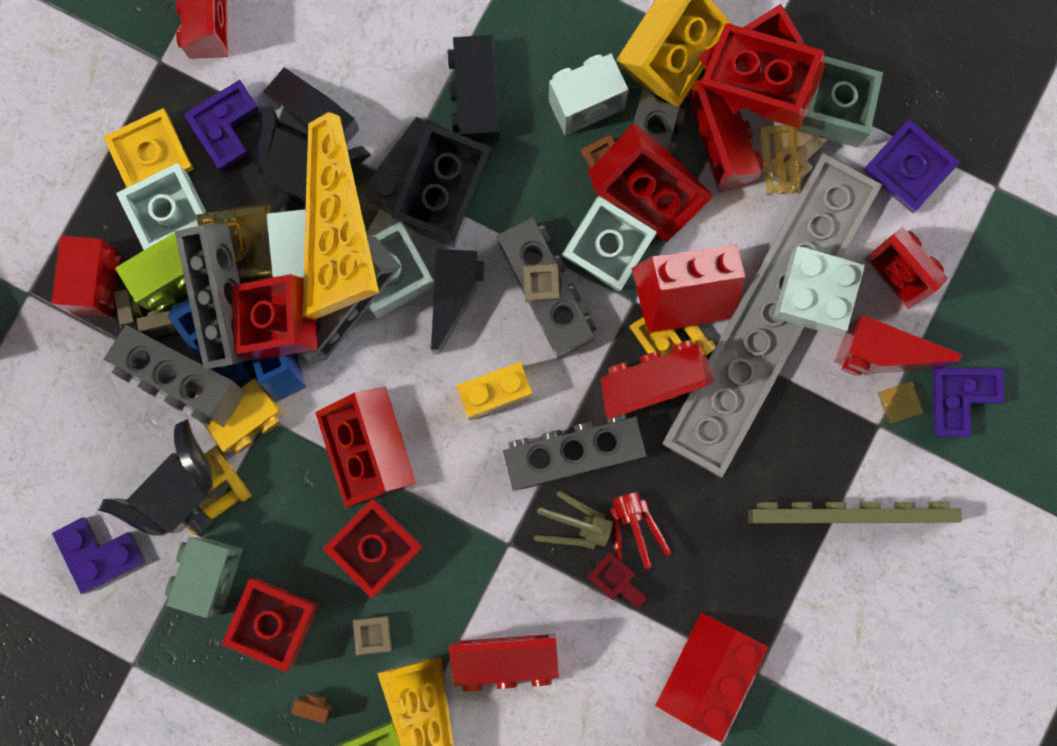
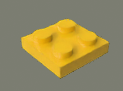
(146, 148)

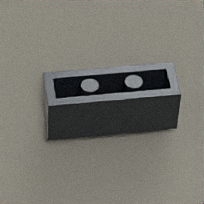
(474, 88)

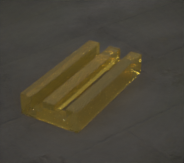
(782, 188)

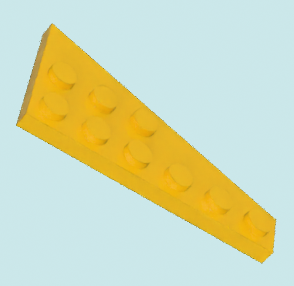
(336, 243)
(418, 703)

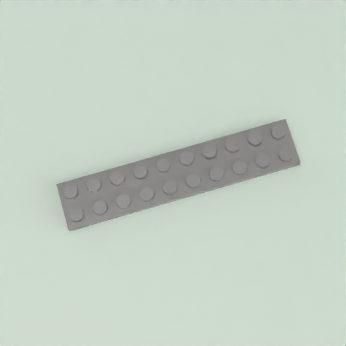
(756, 343)

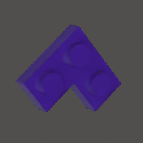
(214, 123)
(954, 392)
(95, 564)

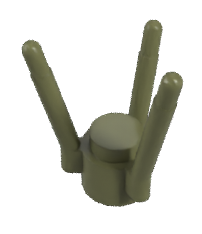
(594, 529)

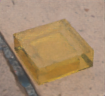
(900, 402)

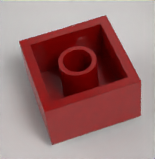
(86, 277)
(270, 318)
(373, 548)
(270, 624)

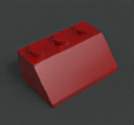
(203, 28)
(724, 140)
(689, 287)
(656, 379)
(365, 446)
(504, 661)
(711, 677)

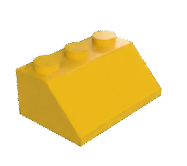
(667, 46)

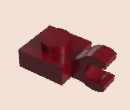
(614, 578)

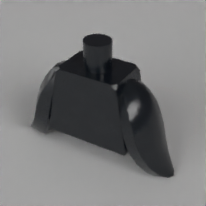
(283, 160)
(172, 493)

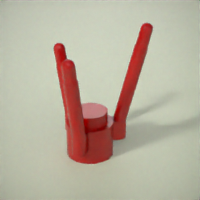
(629, 510)

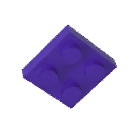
(911, 166)

